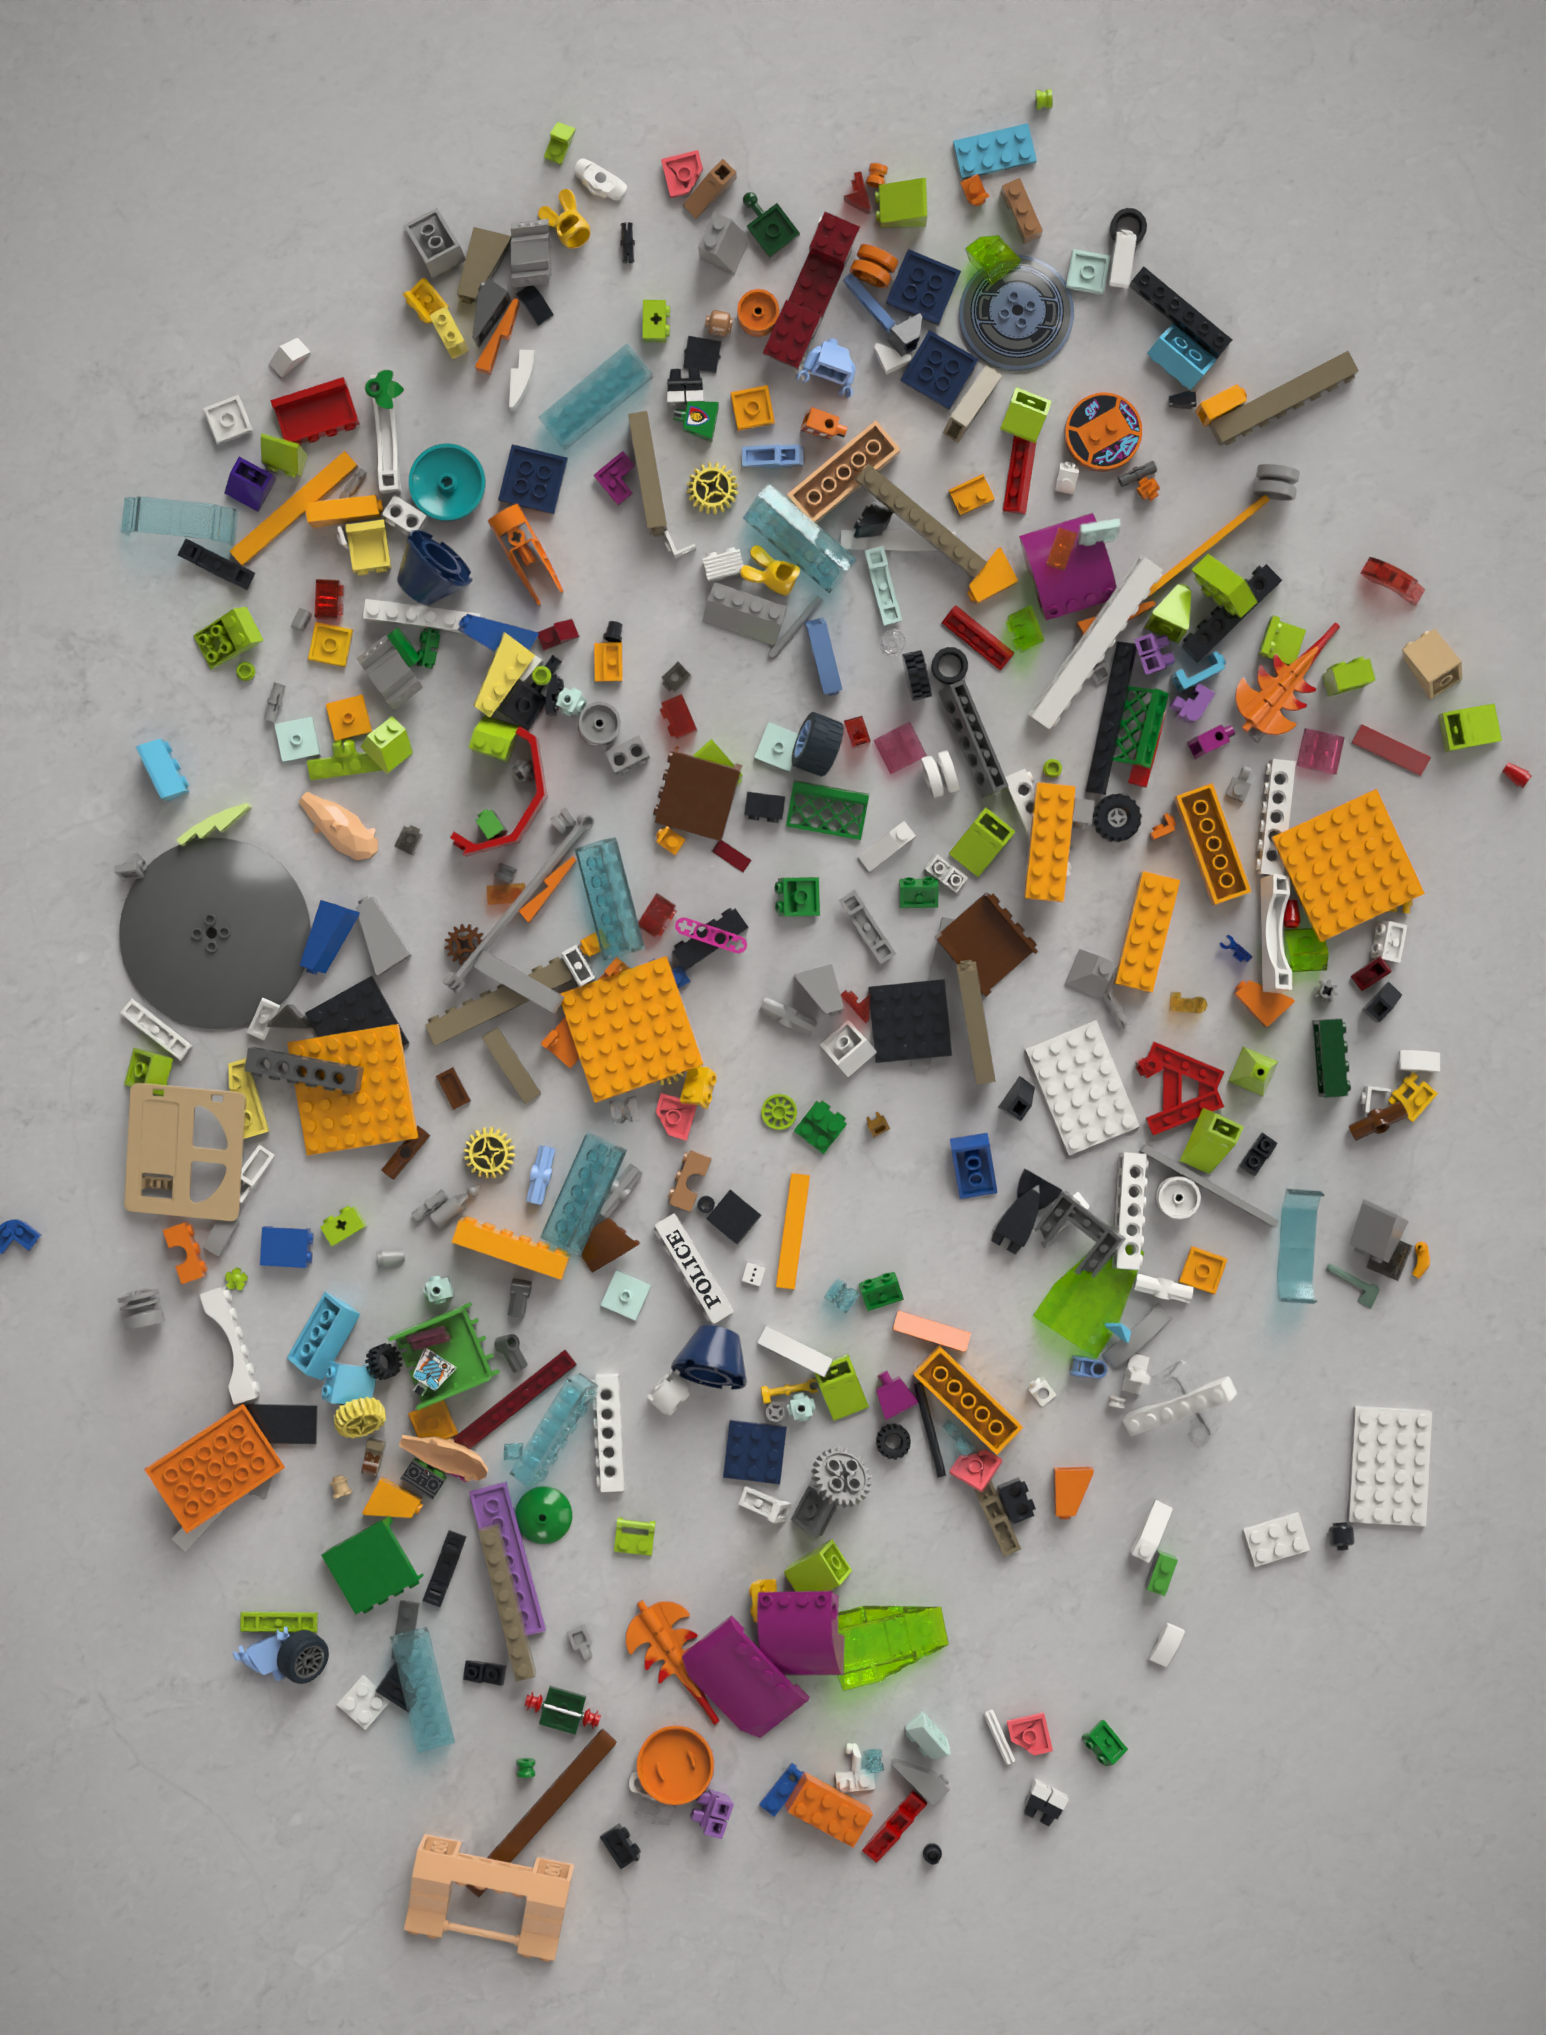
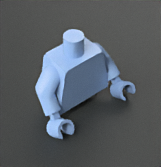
(830, 363)
(263, 1654)

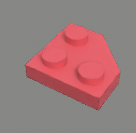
(682, 172)
(675, 1116)
(976, 1469)
(1031, 1733)

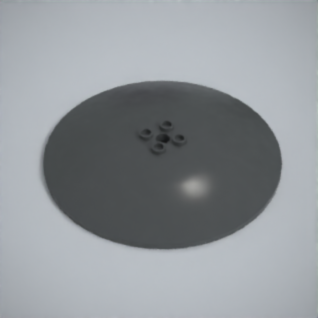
(258, 926)

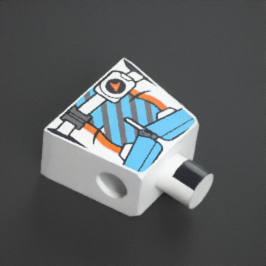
(431, 1372)

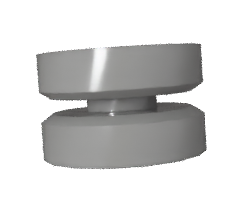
(1276, 482)
(591, 732)

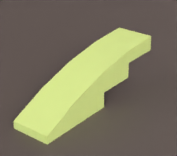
(221, 820)

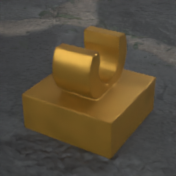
(877, 1125)

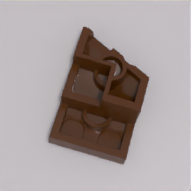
(606, 1244)

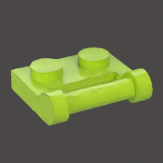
(634, 1542)

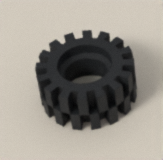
(392, 1359)
(897, 1452)

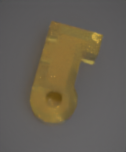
(1188, 1005)

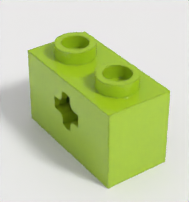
(651, 310)
(354, 1223)

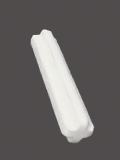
(999, 1737)

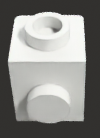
(1067, 478)

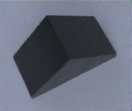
(535, 304)

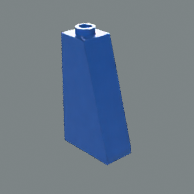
(489, 632)
(327, 936)

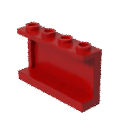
(316, 412)

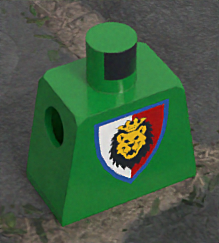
(698, 418)

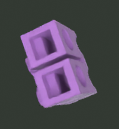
(1151, 654)
(1190, 709)
(714, 1813)

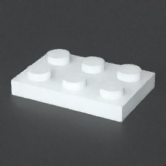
(1276, 1539)

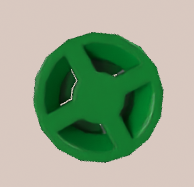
(525, 1767)

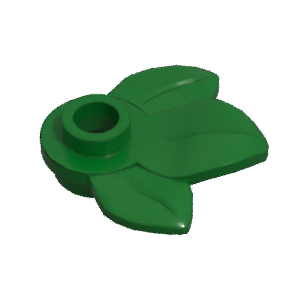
(386, 389)

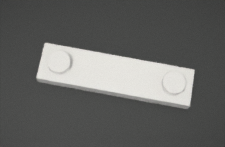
(156, 1029)

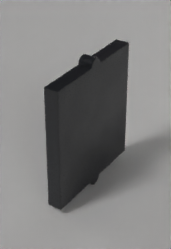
(702, 354)

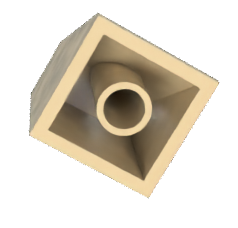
(1433, 663)

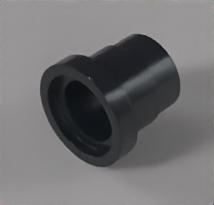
(613, 632)
(932, 1847)

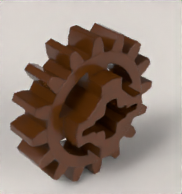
(455, 937)

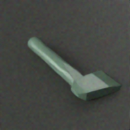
(1370, 1291)

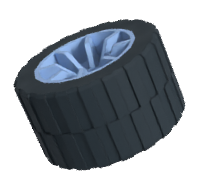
(817, 744)

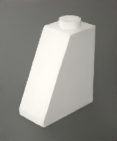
(1122, 259)

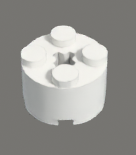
(668, 1393)

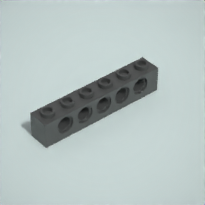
(973, 738)
(351, 1074)

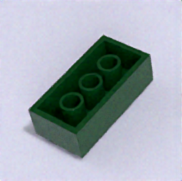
(1330, 1058)

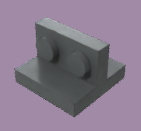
(813, 1512)

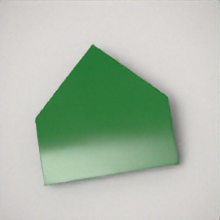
(403, 647)

